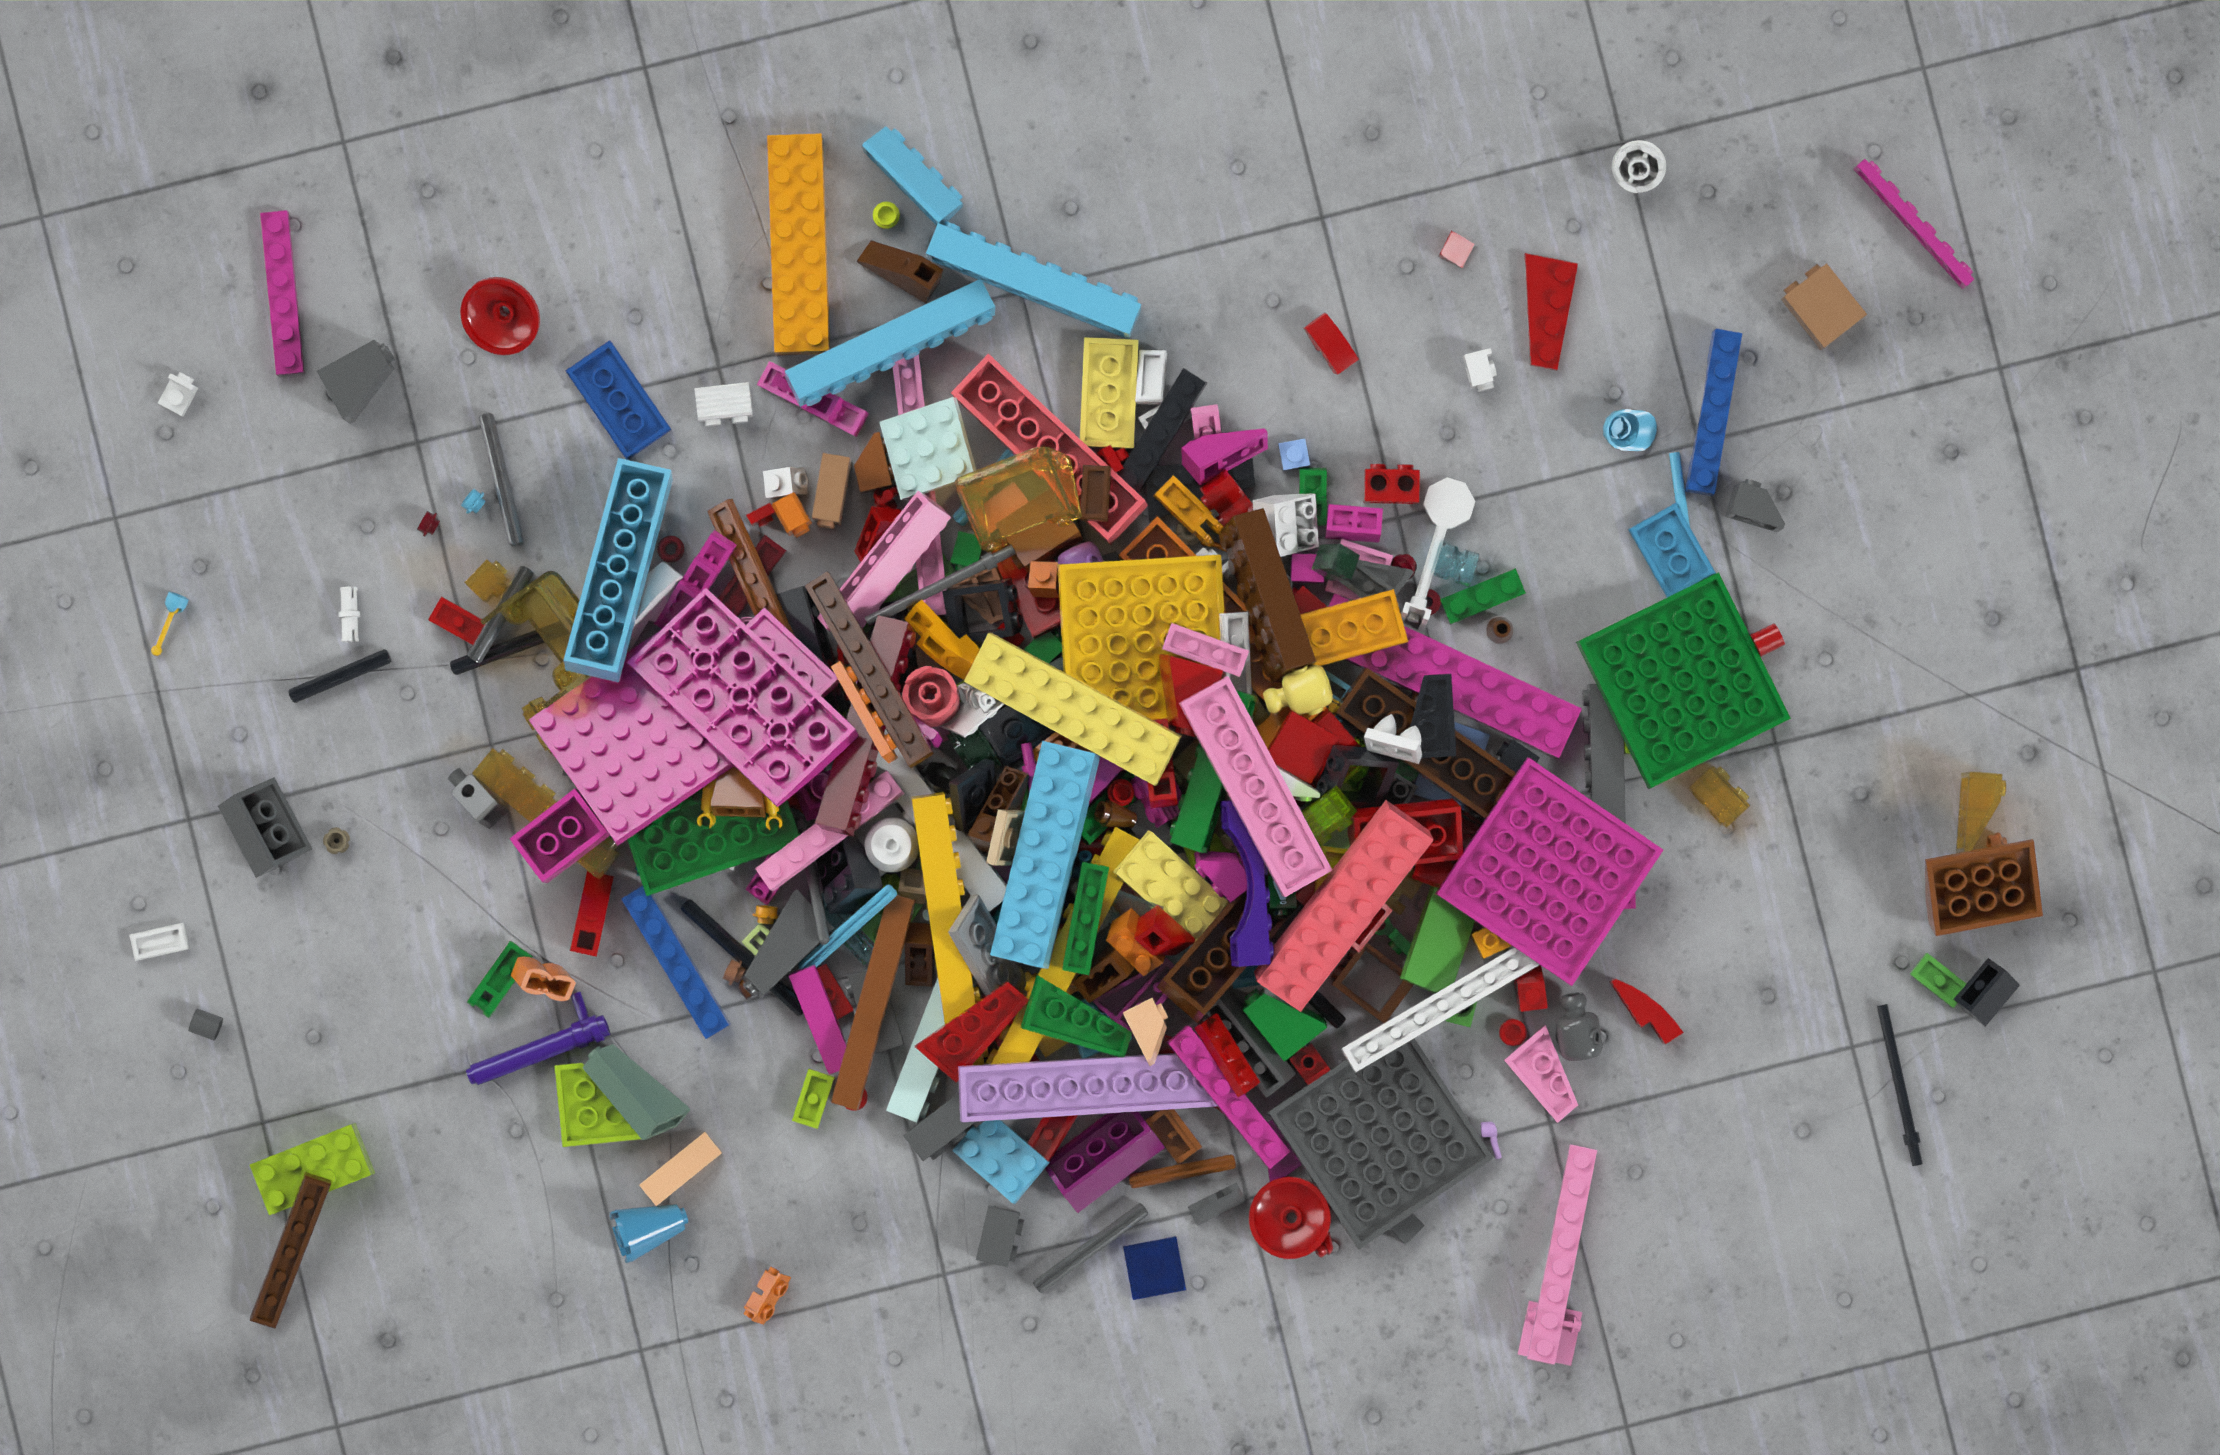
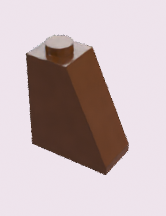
(1105, 972)

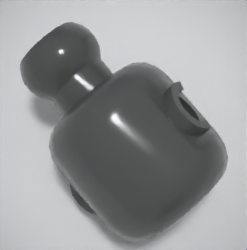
(1578, 1030)

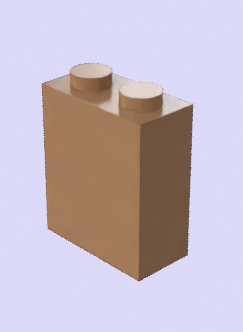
(1822, 305)
(831, 490)

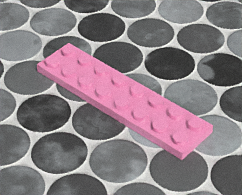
(1255, 786)

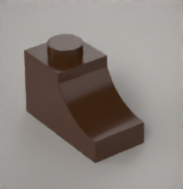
(919, 955)

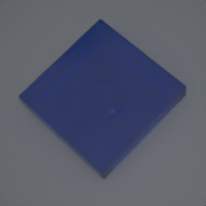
(1154, 1268)

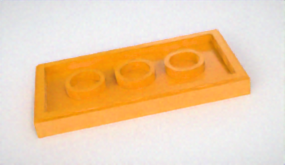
(1355, 628)

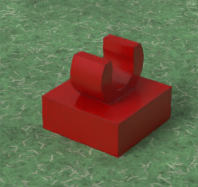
(1113, 458)

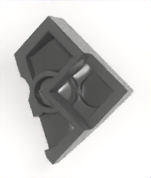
(1216, 1204)

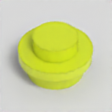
(886, 215)

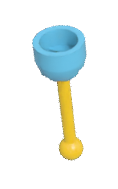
(175, 604)

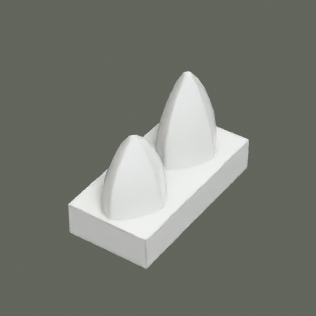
(1386, 742)

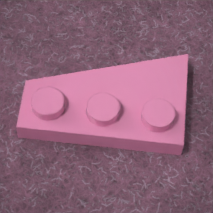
(1542, 1073)

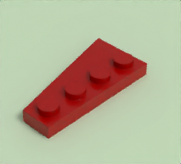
(1548, 305)
(972, 1031)

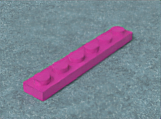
(1921, 231)
(282, 292)
(1237, 1109)

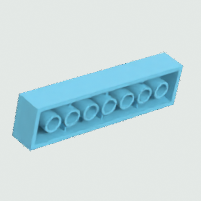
(1034, 281)
(618, 570)
(1045, 855)

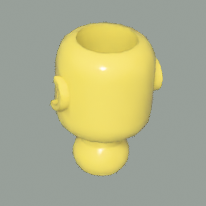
(1303, 691)

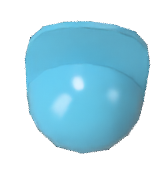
(1630, 429)

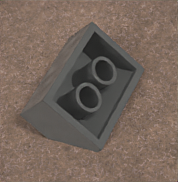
(264, 827)

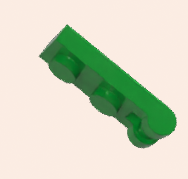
(497, 980)

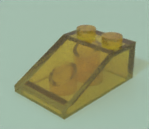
(1977, 803)

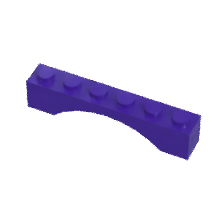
(1251, 938)

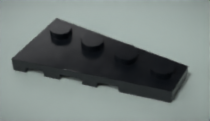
(1242, 474)

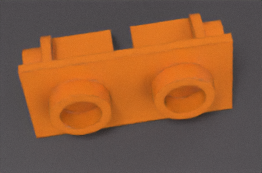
(761, 1307)

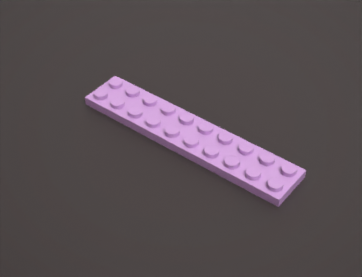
(1077, 1088)

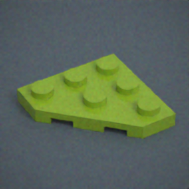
(586, 1111)

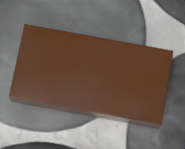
(1095, 493)

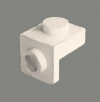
(785, 481)

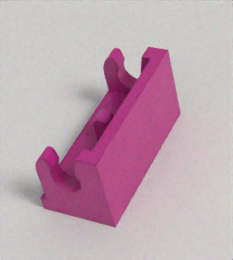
(1354, 523)

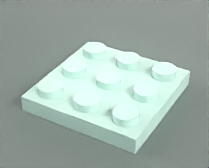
(927, 448)

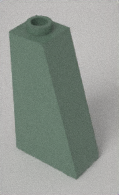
(634, 1092)

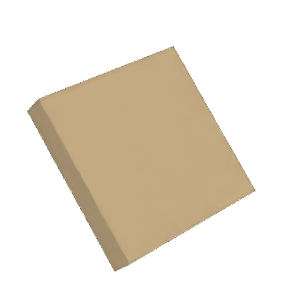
(1005, 837)

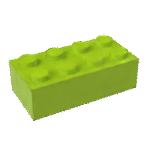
(333, 1156)

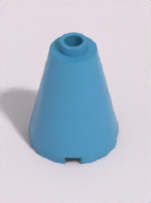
(646, 1228)

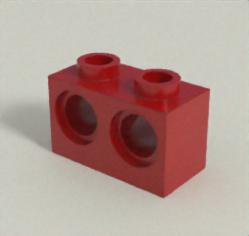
(1391, 493)

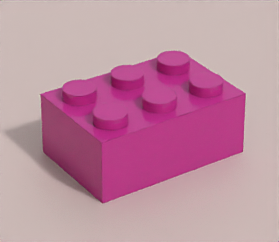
(559, 836)

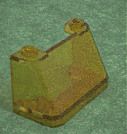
(1019, 495)

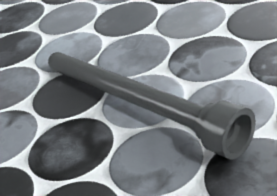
(814, 888)

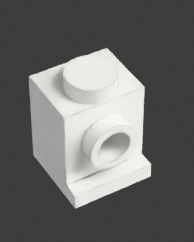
(1480, 370)

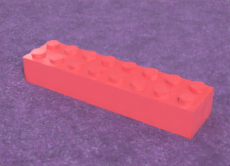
(1026, 423)
(1344, 905)

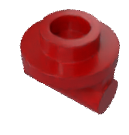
(886, 498)

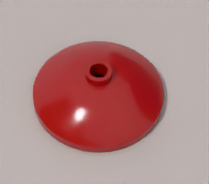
(492, 326)
(1270, 1222)

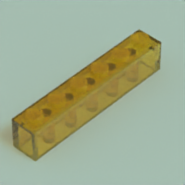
(531, 800)

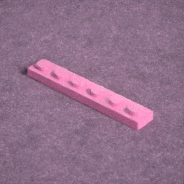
(816, 841)

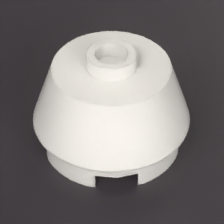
(1638, 166)
(891, 845)

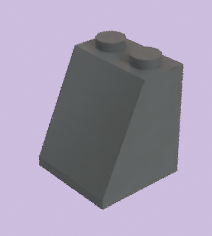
(357, 378)

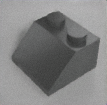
(1754, 506)

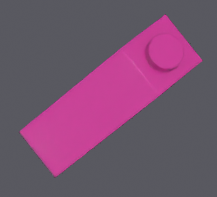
(1215, 452)

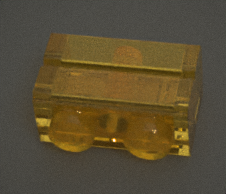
(1719, 795)

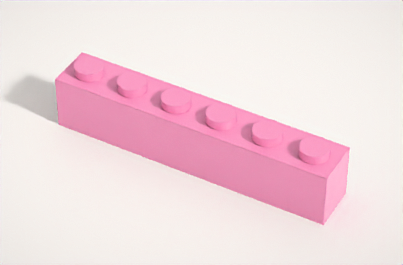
(892, 556)

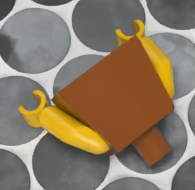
(735, 796)

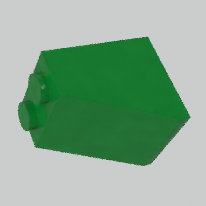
(1281, 1023)

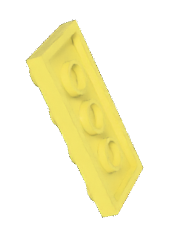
(1109, 392)
(1168, 881)

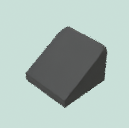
(1407, 1228)

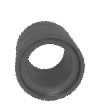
(205, 1024)

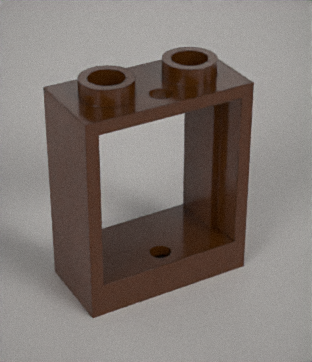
(1395, 998)

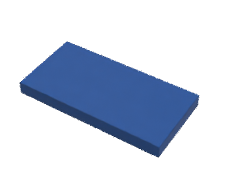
(618, 400)

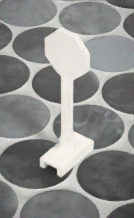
(1448, 506)

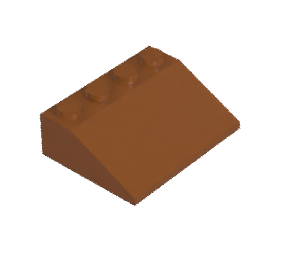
(1982, 888)

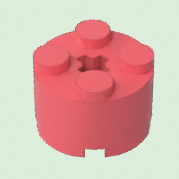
(941, 685)

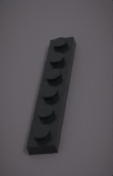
(1162, 429)

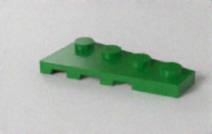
(1068, 1019)

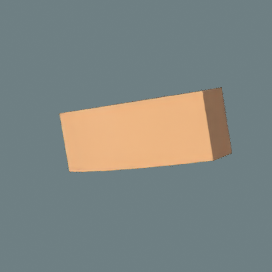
(680, 1168)

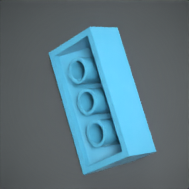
(912, 177)

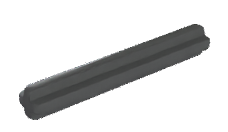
(493, 627)

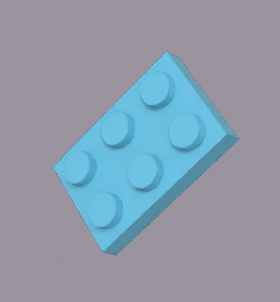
(1001, 1158)

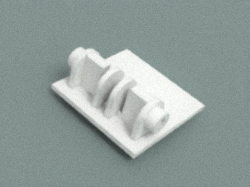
(973, 710)

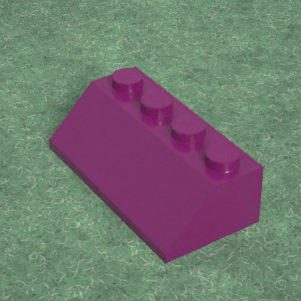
(1102, 1157)

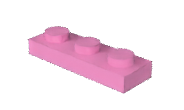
(1205, 649)

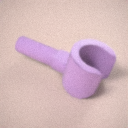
(1489, 1129)

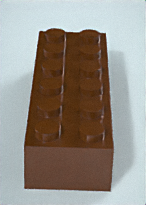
(1266, 594)
(1207, 967)

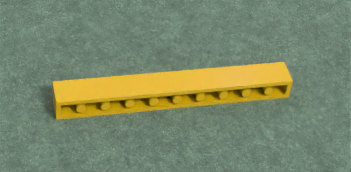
(943, 902)
(1019, 1043)

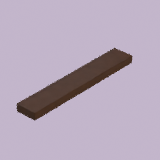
(290, 1250)

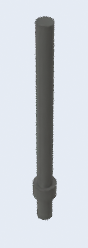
(987, 562)

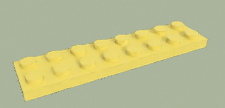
(1072, 708)

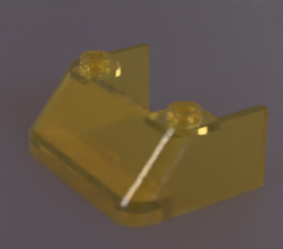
(551, 611)

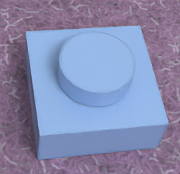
(1294, 454)

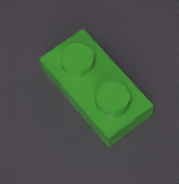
(1938, 979)

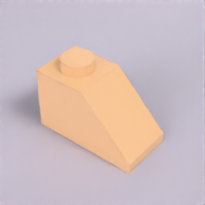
(1148, 1027)

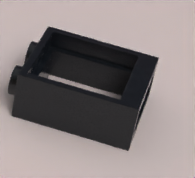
(957, 614)
(1376, 782)

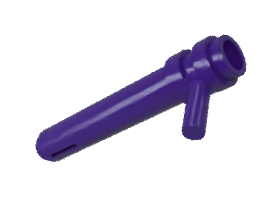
(578, 1035)

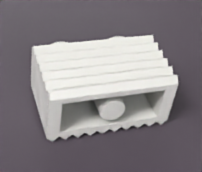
(724, 403)

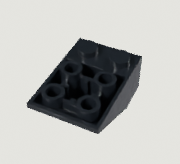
(848, 877)

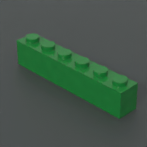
(1201, 803)

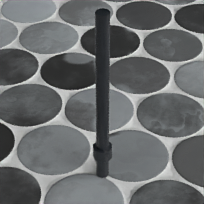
(1910, 1137)

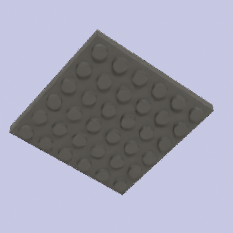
(1380, 1139)

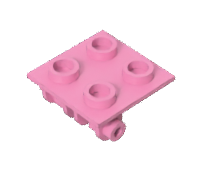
(1568, 1338)

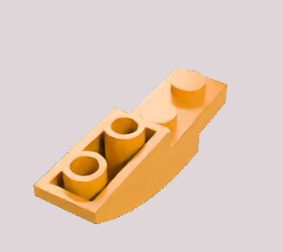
(940, 641)

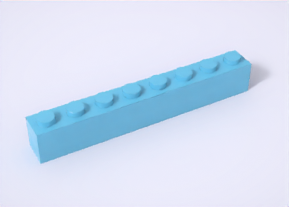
(890, 342)

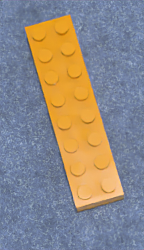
(798, 244)

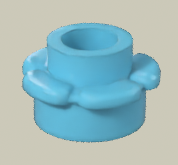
(473, 501)

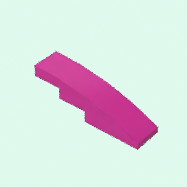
(829, 409)
(699, 575)

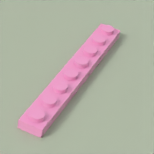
(1562, 1254)

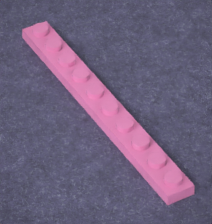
(909, 398)

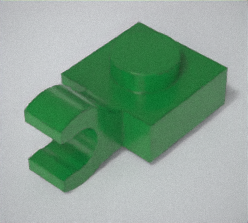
(1398, 941)

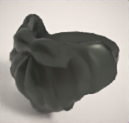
(938, 776)

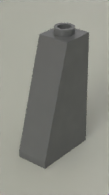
(785, 946)

